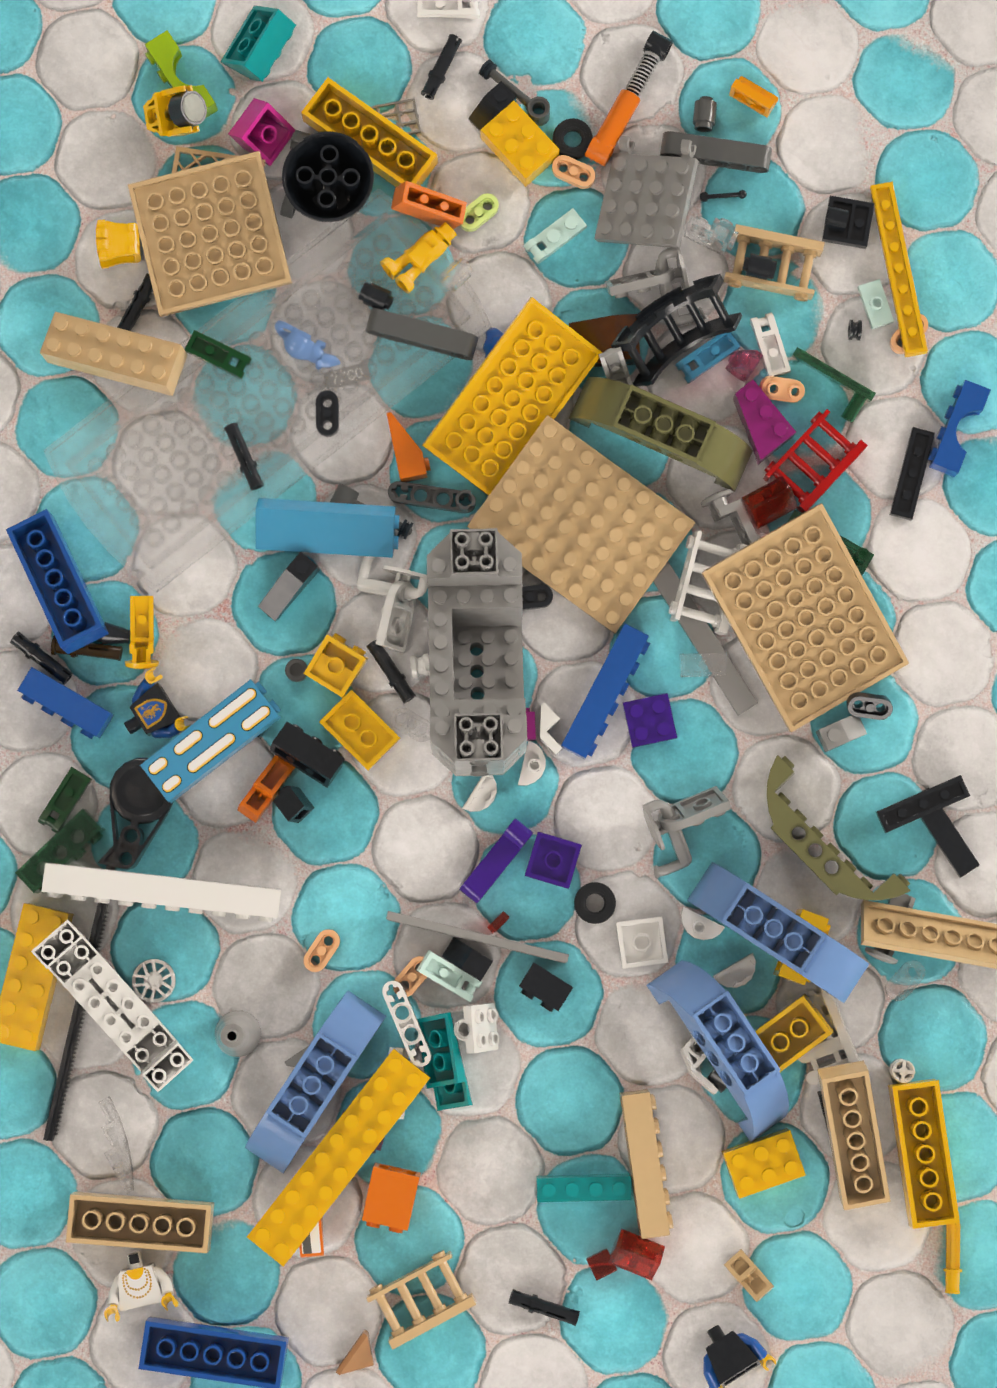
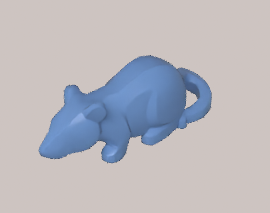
(299, 346)

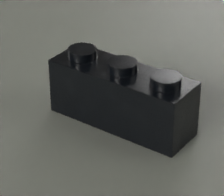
(307, 754)

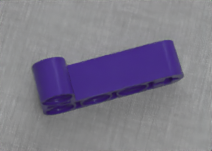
(496, 860)

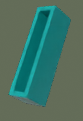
(583, 1188)

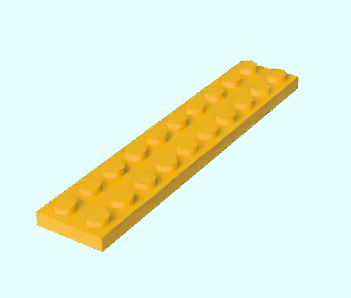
(338, 1157)

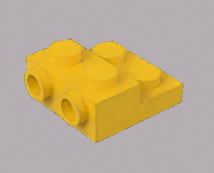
(336, 664)

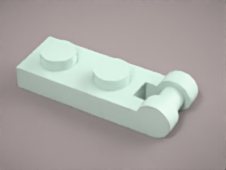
(556, 235)
(448, 975)

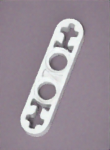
(403, 1025)

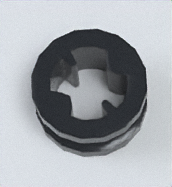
(854, 330)

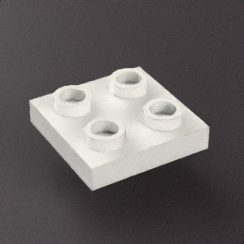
(482, 1025)

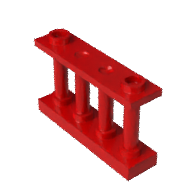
(836, 466)

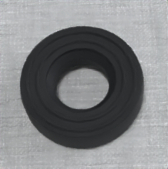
(577, 126)
(595, 917)

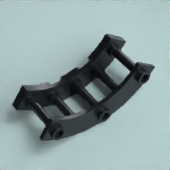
(661, 309)

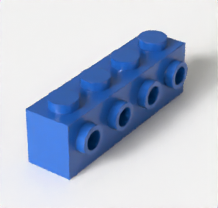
(64, 702)

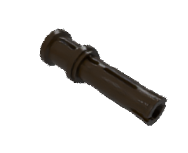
(91, 649)

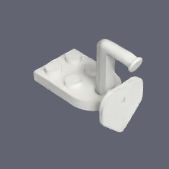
(399, 602)

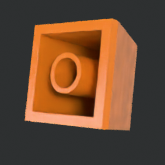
(390, 1197)

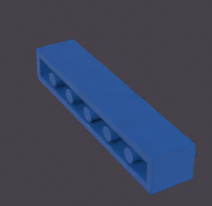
(604, 692)

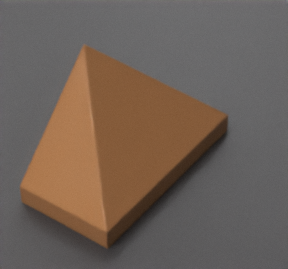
(358, 1357)

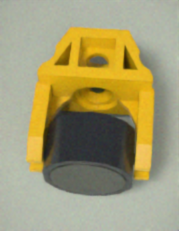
(176, 111)

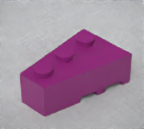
(762, 421)

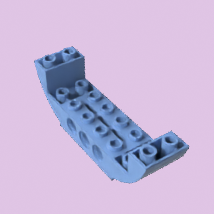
(778, 931)
(727, 1043)
(314, 1081)

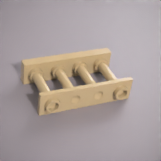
(788, 245)
(420, 1323)

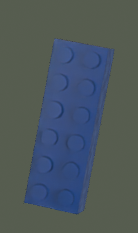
(57, 581)
(213, 1353)

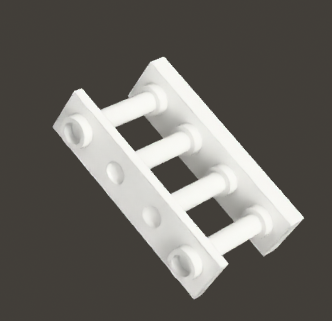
(676, 607)

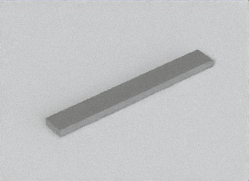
(706, 642)
(477, 937)

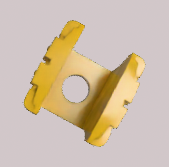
(117, 243)

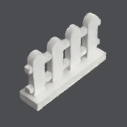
(832, 1044)

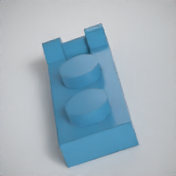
(708, 356)

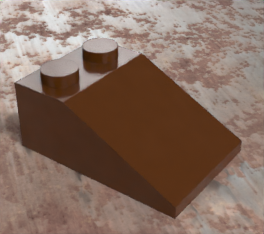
(603, 331)

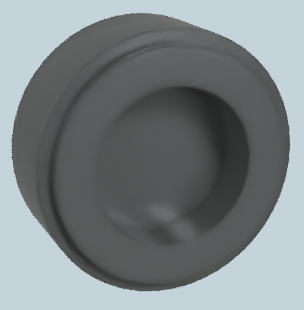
(295, 669)

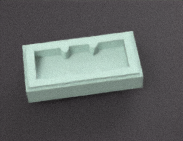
(875, 304)

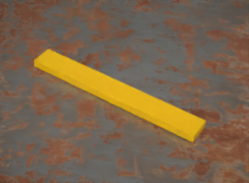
(898, 269)

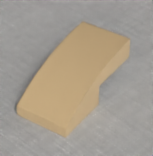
(749, 1275)

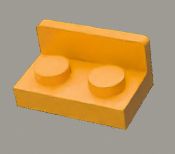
(753, 96)

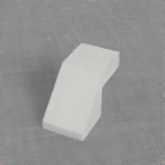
(547, 721)

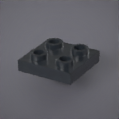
(848, 222)

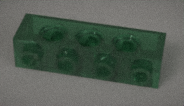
(83, 821)

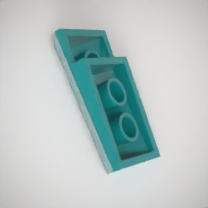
(446, 1064)

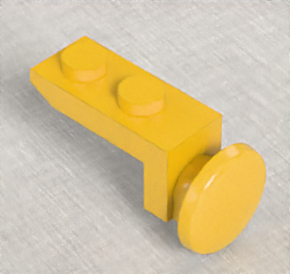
(141, 633)

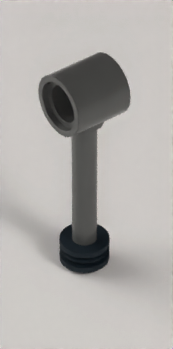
(488, 70)
(348, 495)

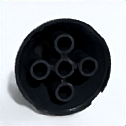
(328, 176)

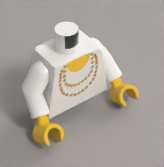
(139, 1287)

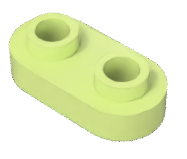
(478, 213)

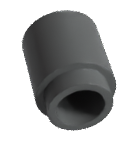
(704, 114)

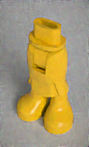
(420, 255)

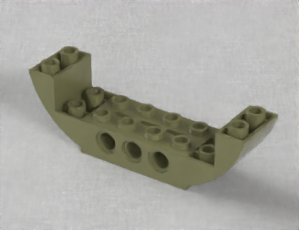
(663, 428)
(786, 820)

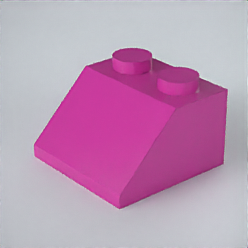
(262, 130)

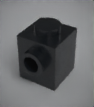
(293, 804)

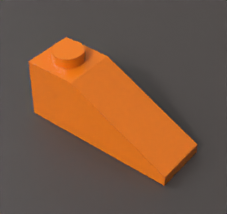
(408, 455)

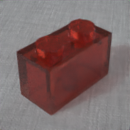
(770, 502)
(636, 1254)

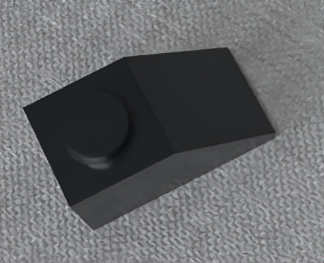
(491, 105)
(467, 959)

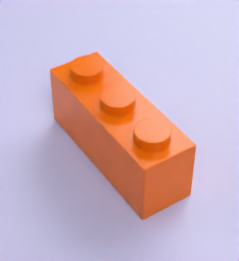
(428, 205)

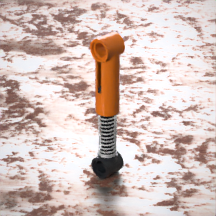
(604, 142)

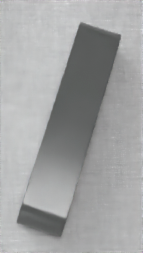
(720, 152)
(421, 334)

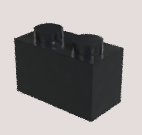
(545, 987)

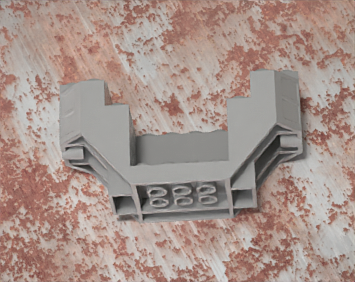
(473, 604)

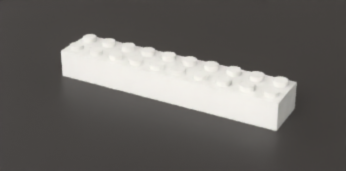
(160, 890)

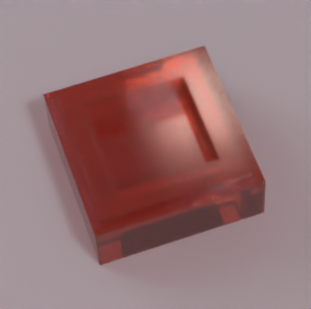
(498, 922)
(600, 1265)

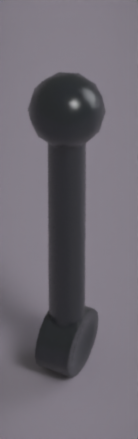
(705, 196)

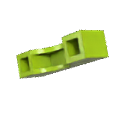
(166, 55)

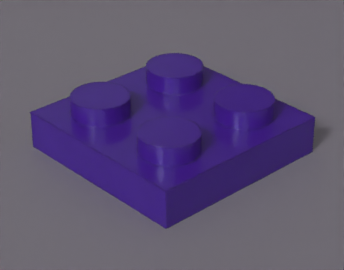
(649, 720)
(553, 860)

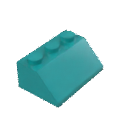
(259, 42)

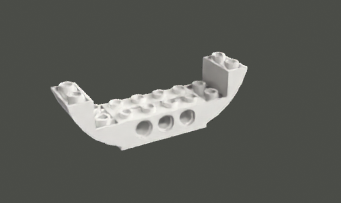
(113, 1005)

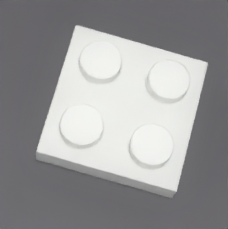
(642, 942)

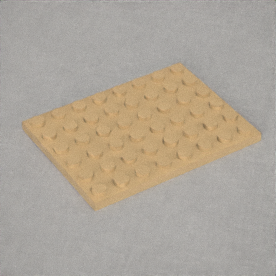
(583, 524)
(805, 617)

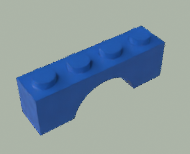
(968, 402)

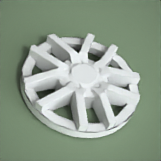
(153, 980)

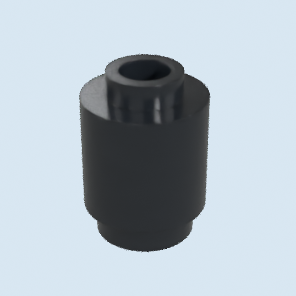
(759, 266)
(376, 296)

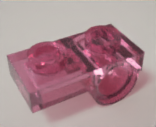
(743, 363)

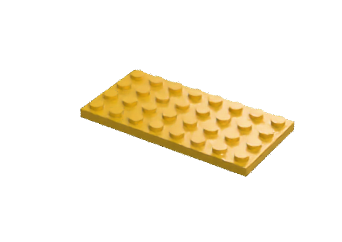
(510, 395)

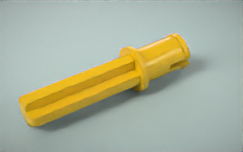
(952, 1269)

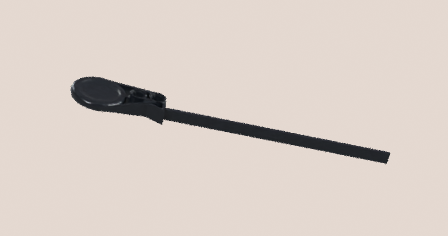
(140, 803)

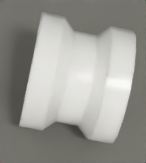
(420, 665)
(907, 1070)

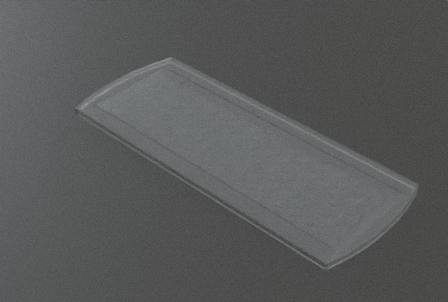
(158, 468)

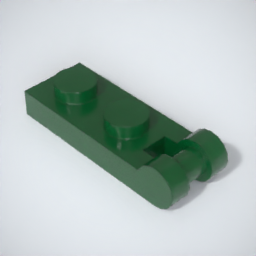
(217, 354)
(65, 799)

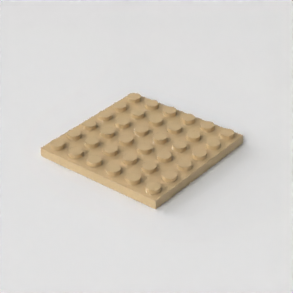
(209, 234)

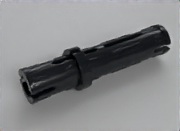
(437, 75)
(137, 304)
(254, 479)
(35, 653)
(394, 676)
(547, 1308)

